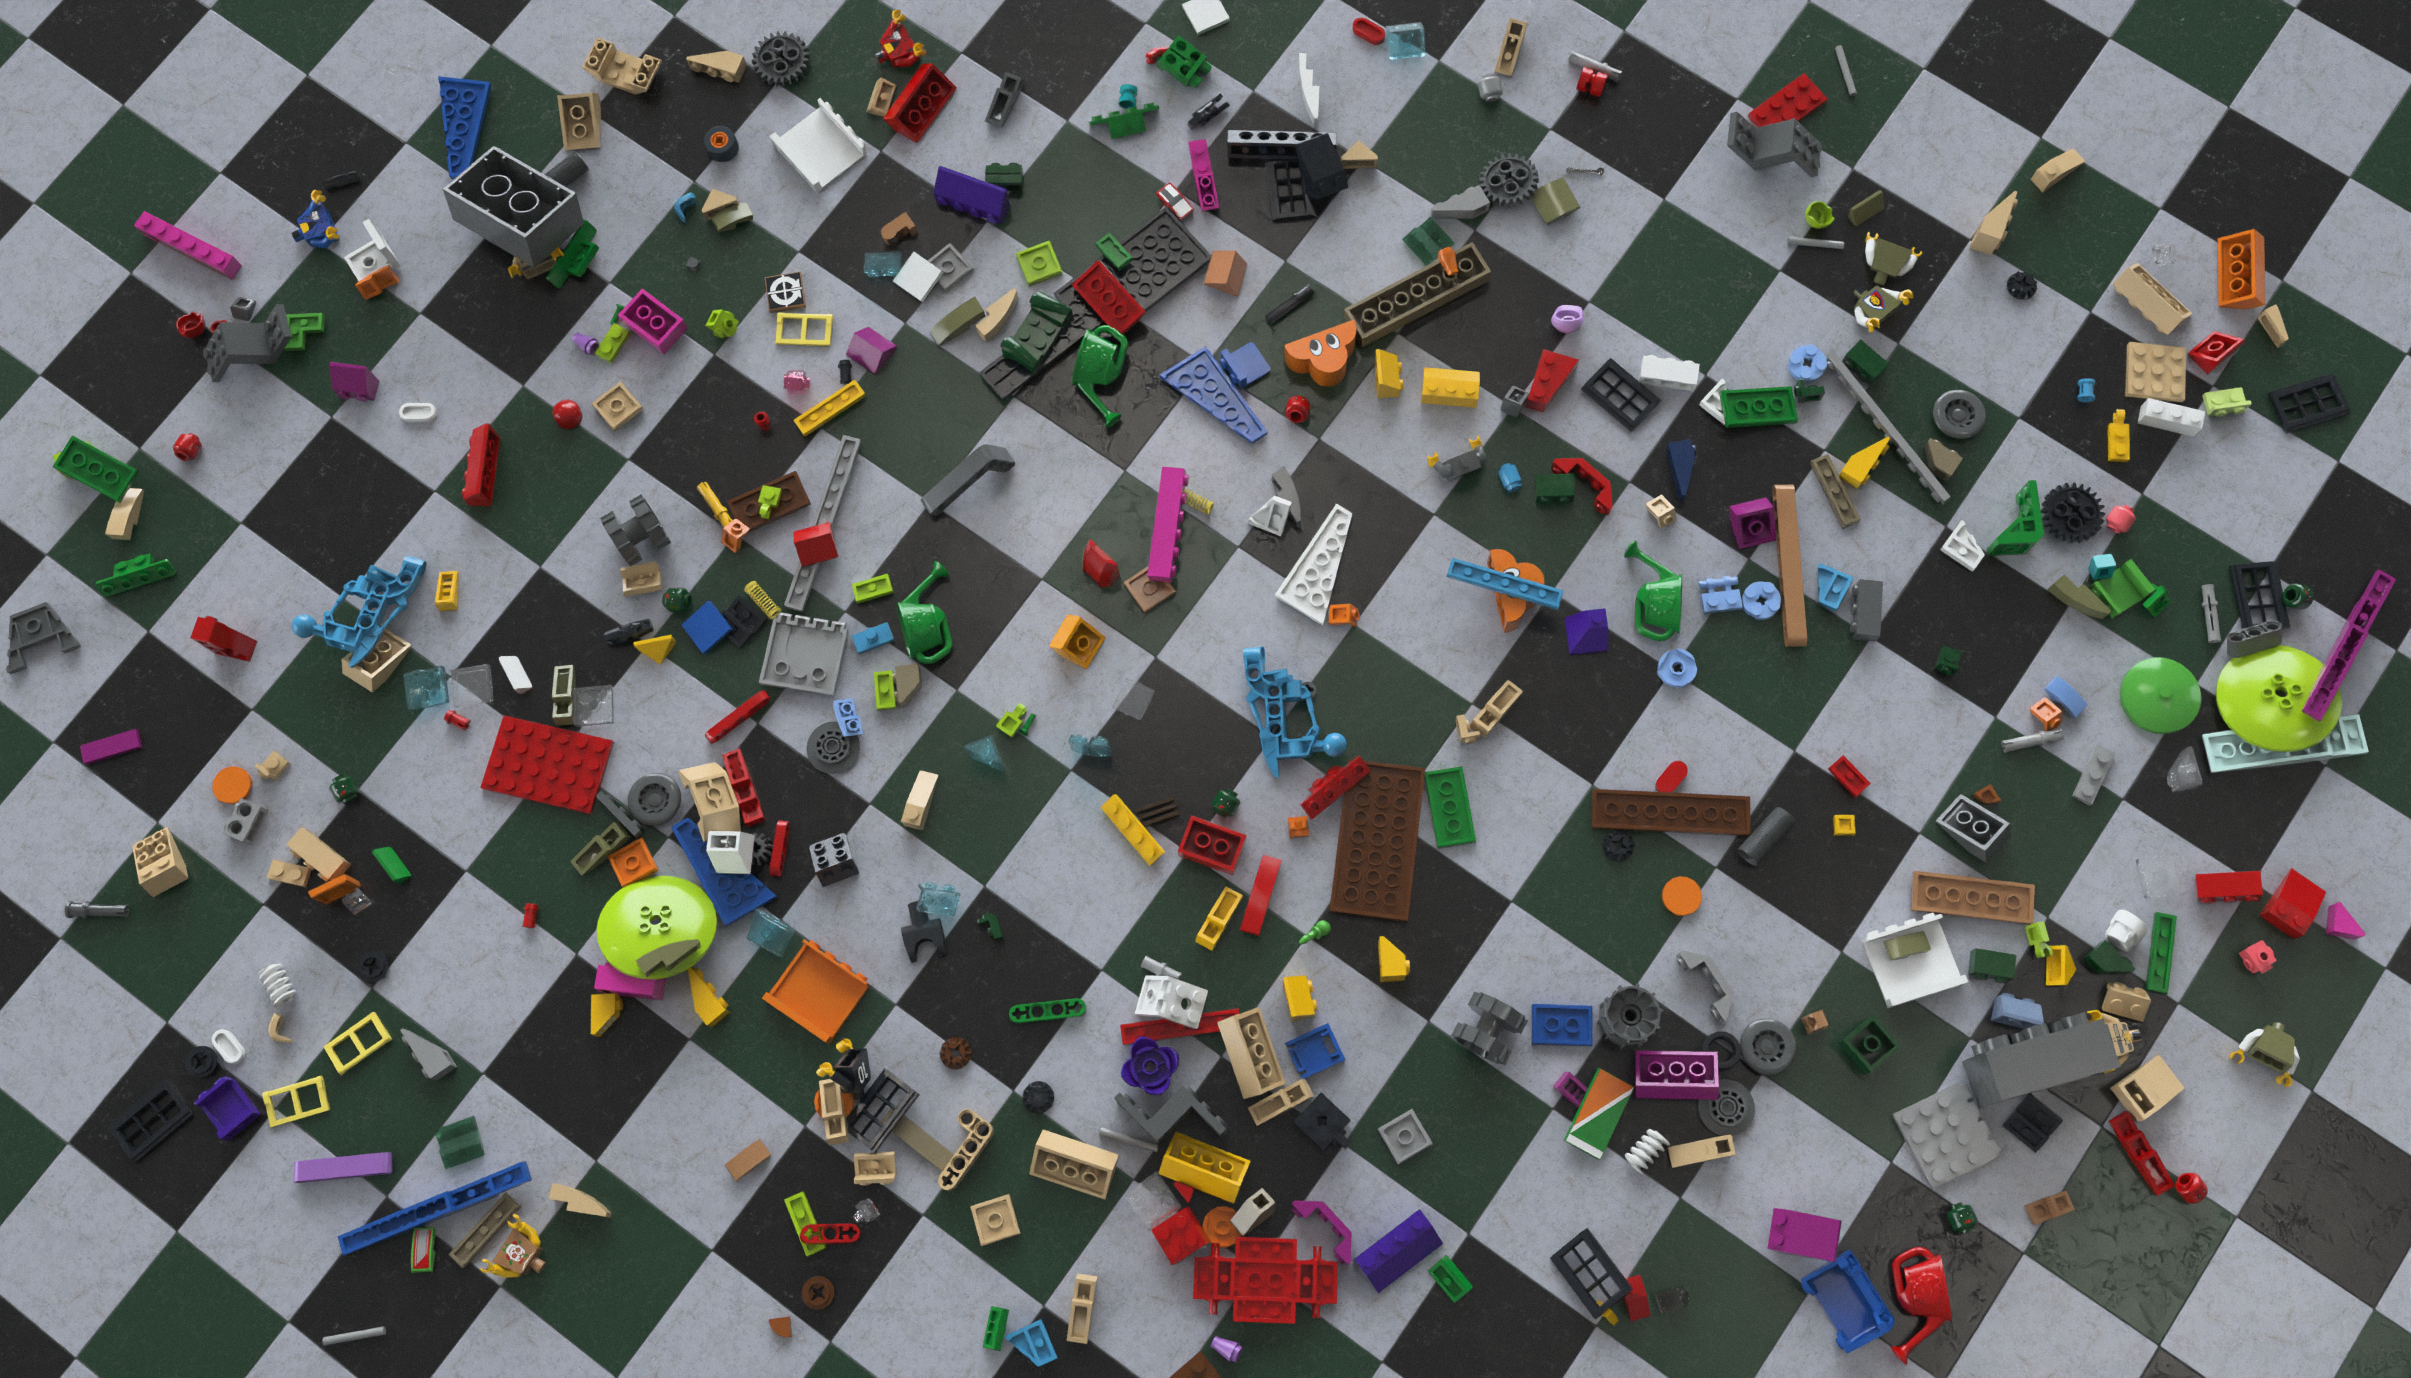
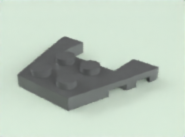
(35, 627)

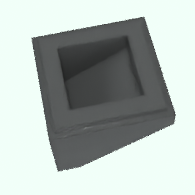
(243, 308)

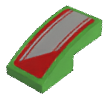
(422, 1250)

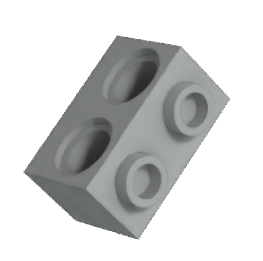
(250, 823)

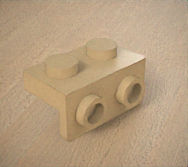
(641, 579)
(2126, 1001)
(875, 1168)

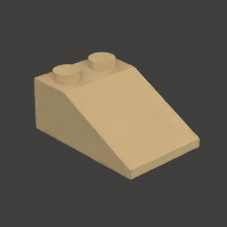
(580, 120)
(380, 662)

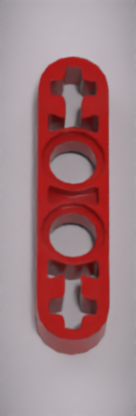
(737, 717)

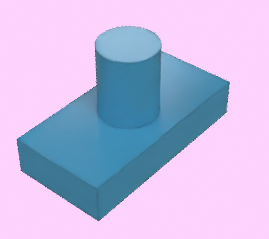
(873, 638)

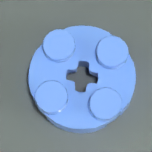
(1811, 354)
(1764, 590)
(1667, 673)

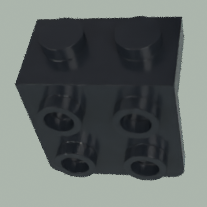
(833, 860)

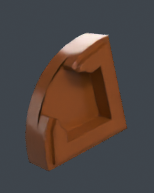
(1987, 796)
(781, 1326)

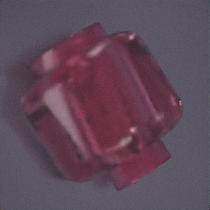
(796, 382)

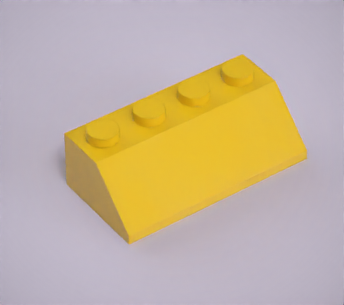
(1204, 1167)

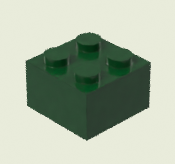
(1869, 1044)

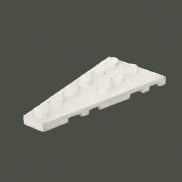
(1314, 574)

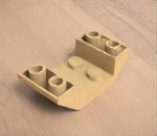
(619, 68)
(712, 797)

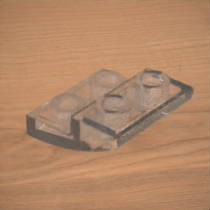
(1152, 1201)

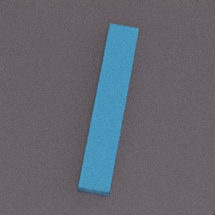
(1505, 583)

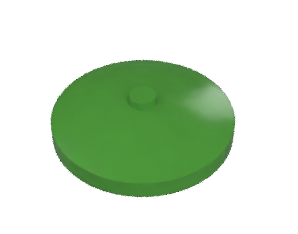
(2160, 695)

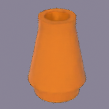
(1448, 260)

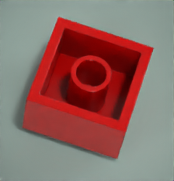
(1180, 1235)

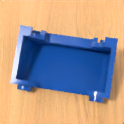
(1849, 1301)

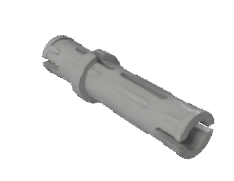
(1584, 61)
(2208, 591)
(2040, 738)

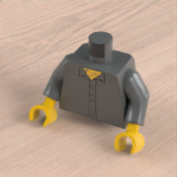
(1460, 464)

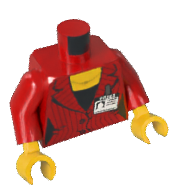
(898, 45)

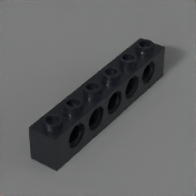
(1268, 143)

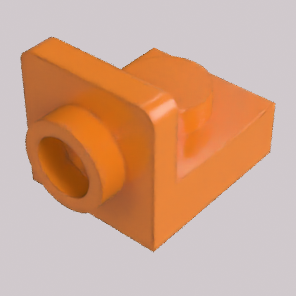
(733, 535)
(1343, 614)
(2047, 713)

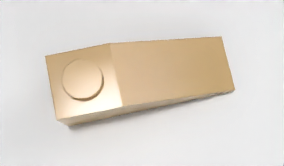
(1511, 46)
(2056, 169)
(919, 800)

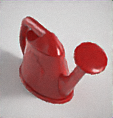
(1924, 1295)

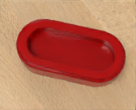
(1368, 31)
(1671, 777)

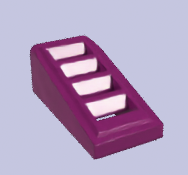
(1559, 1086)

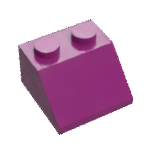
(353, 381)
(1753, 522)

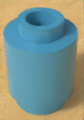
(1510, 477)

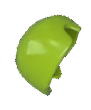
(1818, 215)

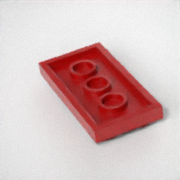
(1791, 102)
(1109, 298)

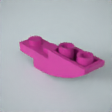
(1203, 175)

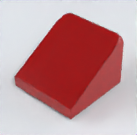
(1186, 1191)

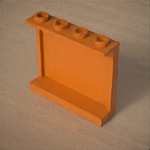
(818, 991)

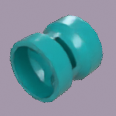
(1128, 94)

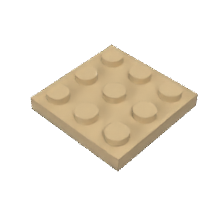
(2155, 372)

